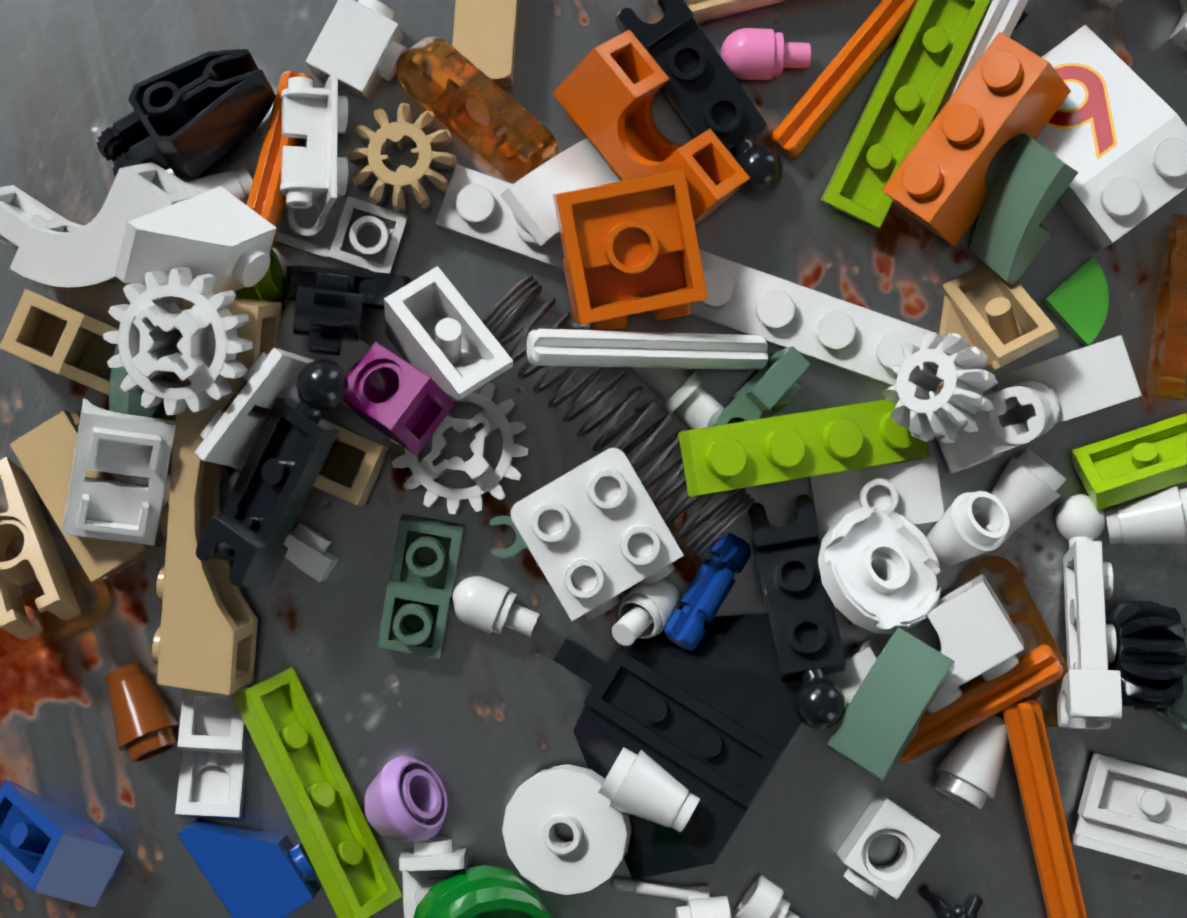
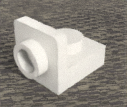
(426, 866)

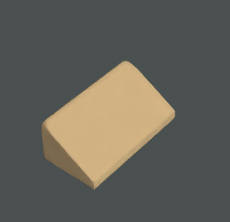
(487, 36)

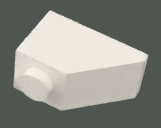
(205, 233)
(443, 335)

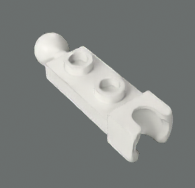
(1089, 691)

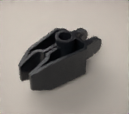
(190, 114)

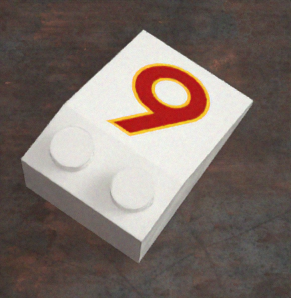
(1116, 137)

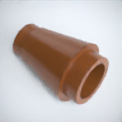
(140, 714)

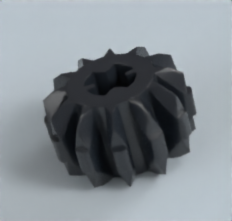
(1149, 654)

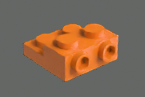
(630, 250)

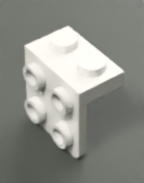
(596, 534)

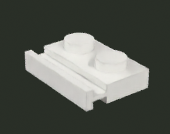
(1134, 813)

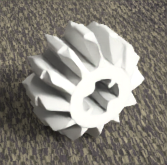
(921, 373)

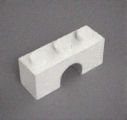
(971, 632)

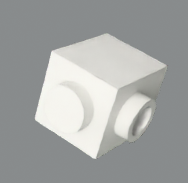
(358, 45)

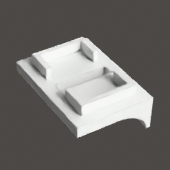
(234, 432)
(119, 446)

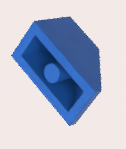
(54, 847)
(251, 868)

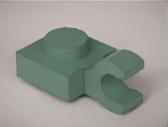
(765, 388)

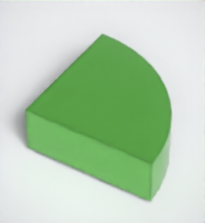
(1081, 301)

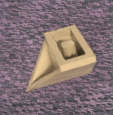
(994, 317)

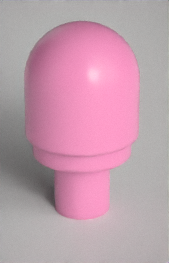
(762, 54)

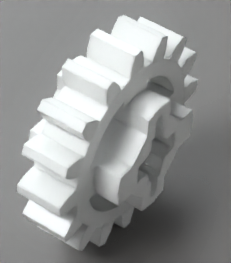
(149, 336)
(478, 467)

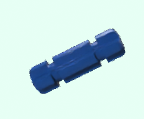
(707, 591)

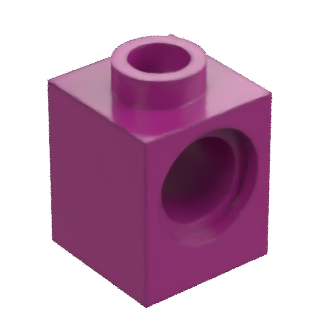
(413, 410)

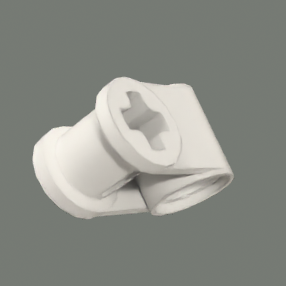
(1000, 428)

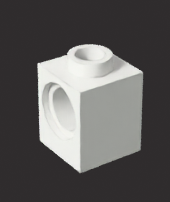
(881, 818)

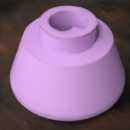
(406, 801)

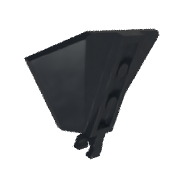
(701, 714)

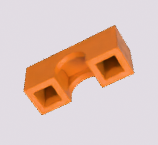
(612, 105)
(946, 170)

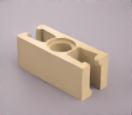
(48, 460)
(36, 561)

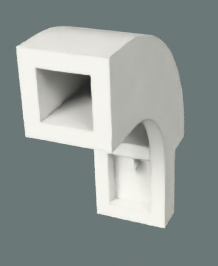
(79, 255)

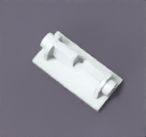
(313, 169)

